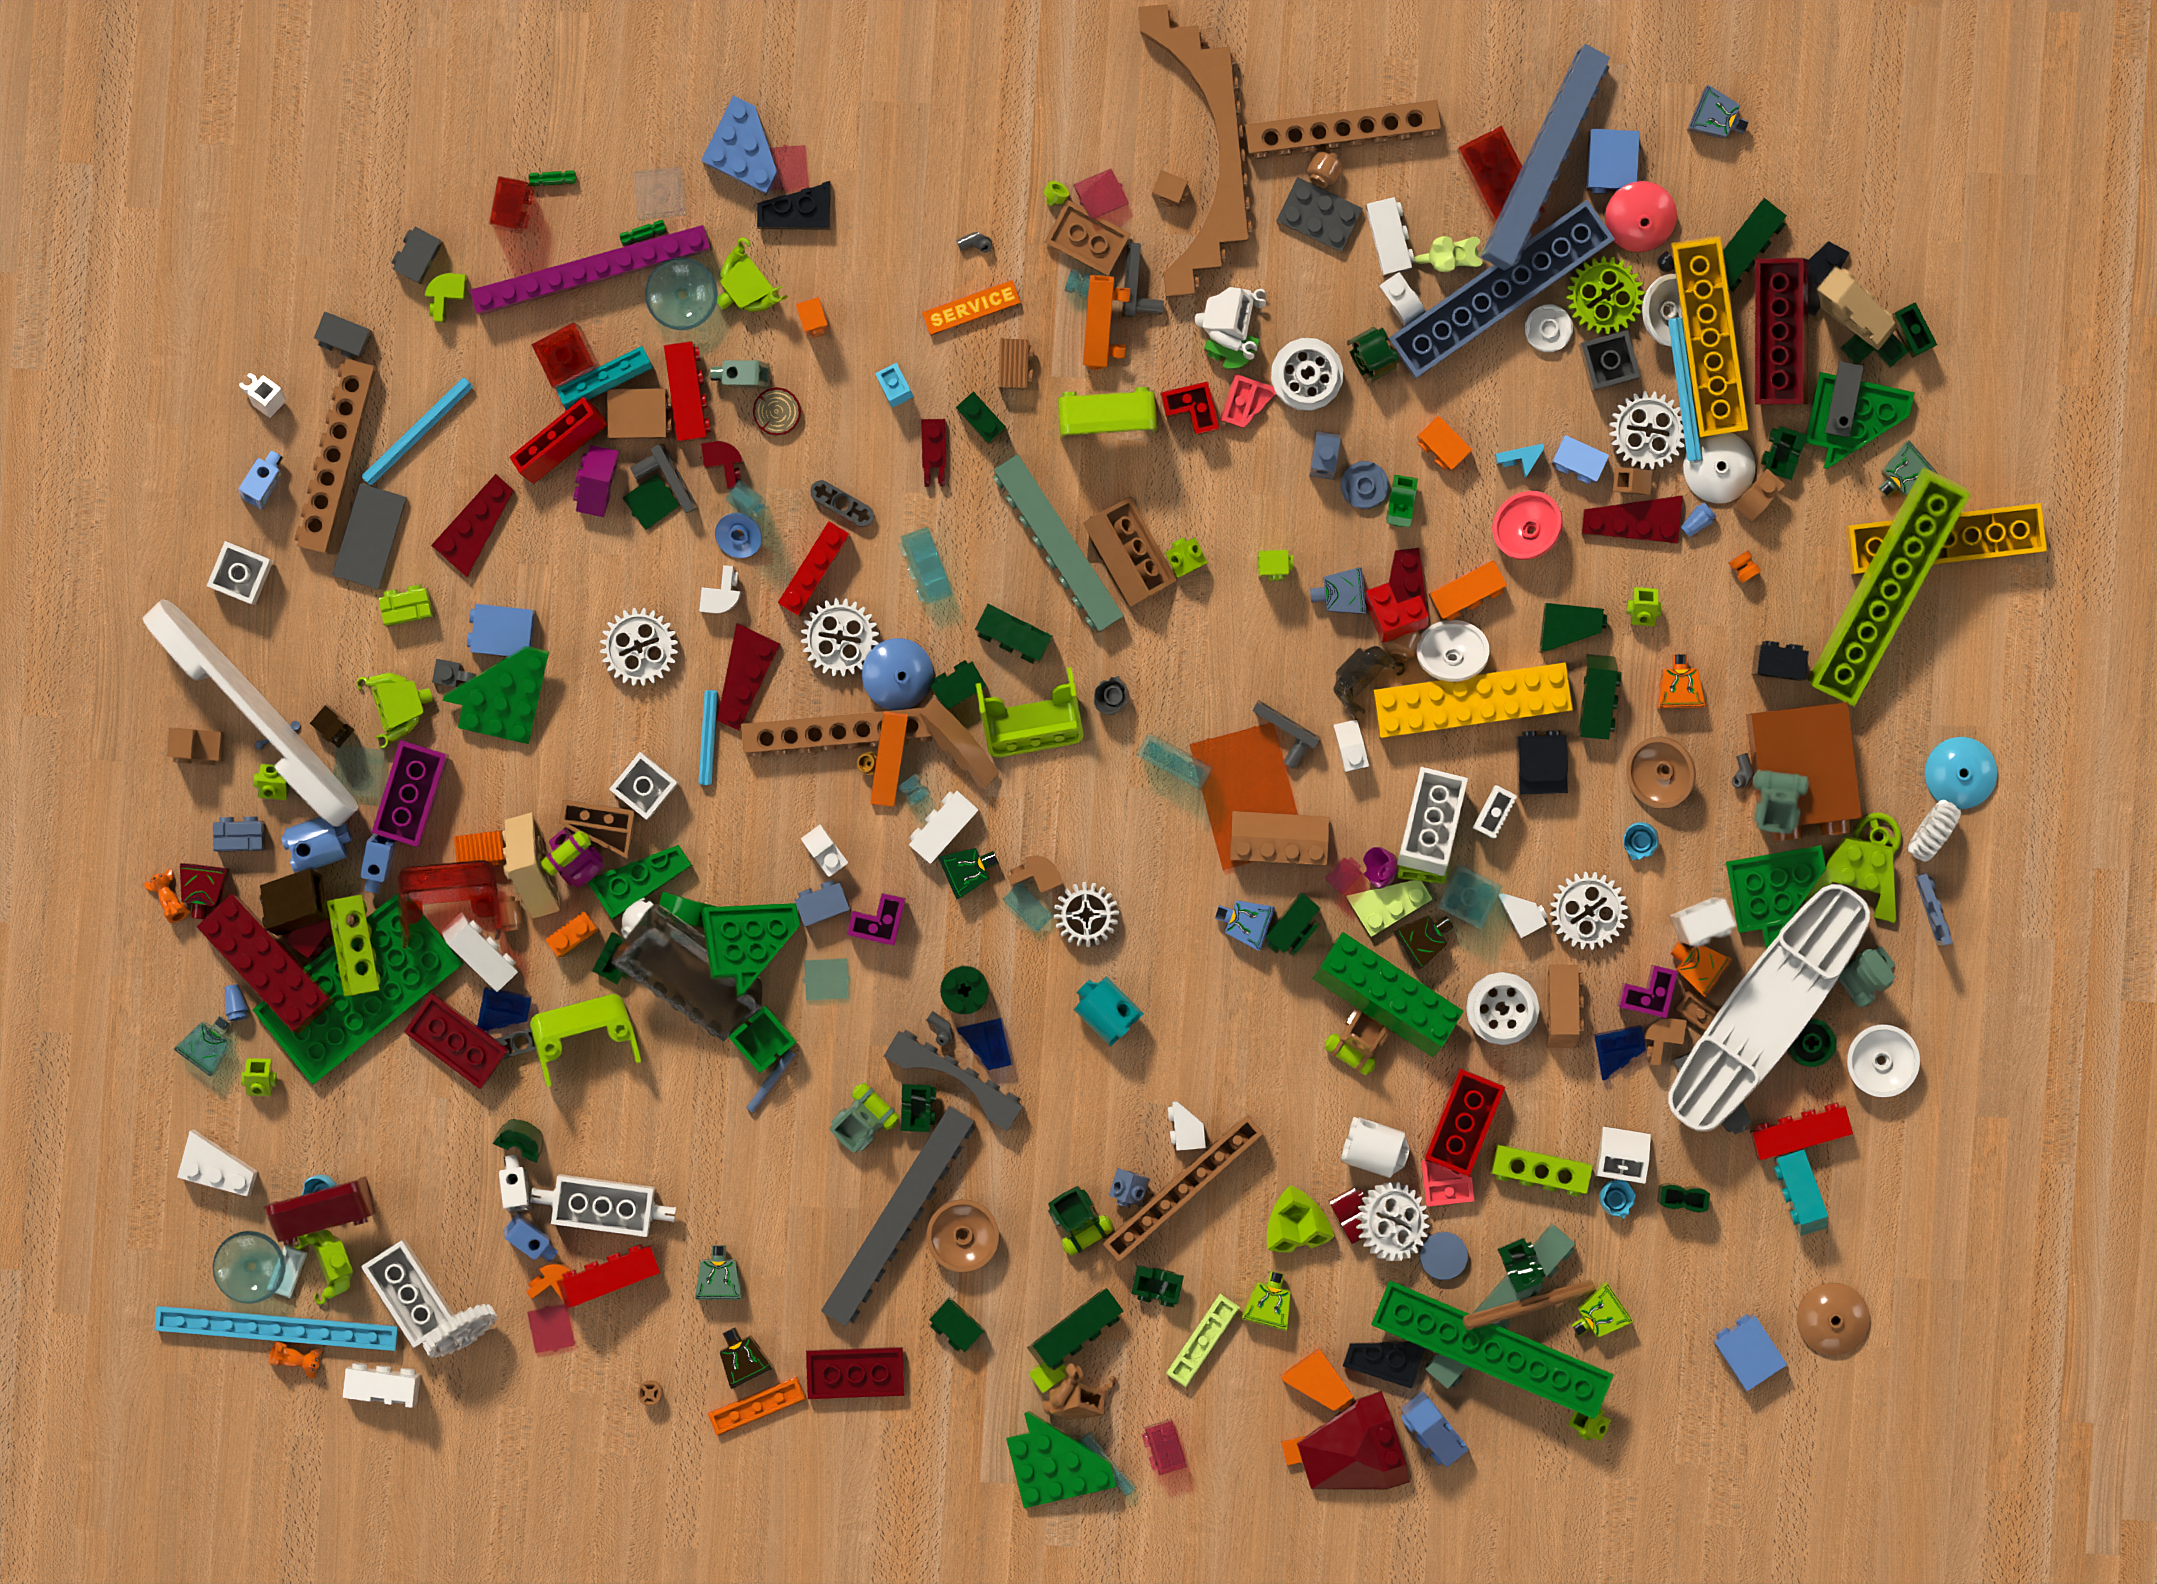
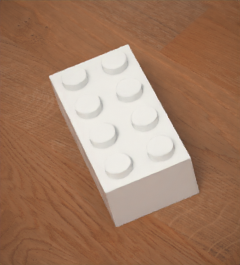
(1432, 821)
(1702, 921)
(408, 1292)

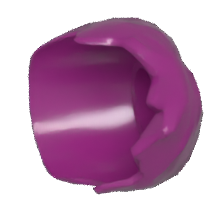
(1380, 866)

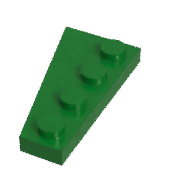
(638, 879)

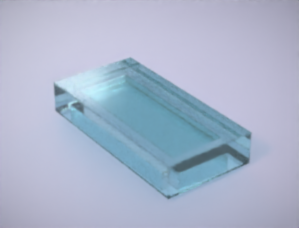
(1027, 907)

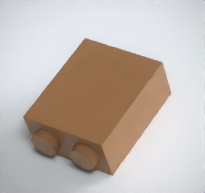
(638, 413)

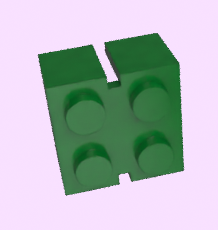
(763, 1038)

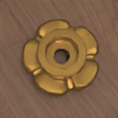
(862, 763)

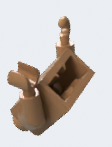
(1076, 1399)

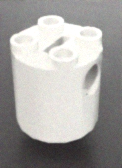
(1375, 1147)

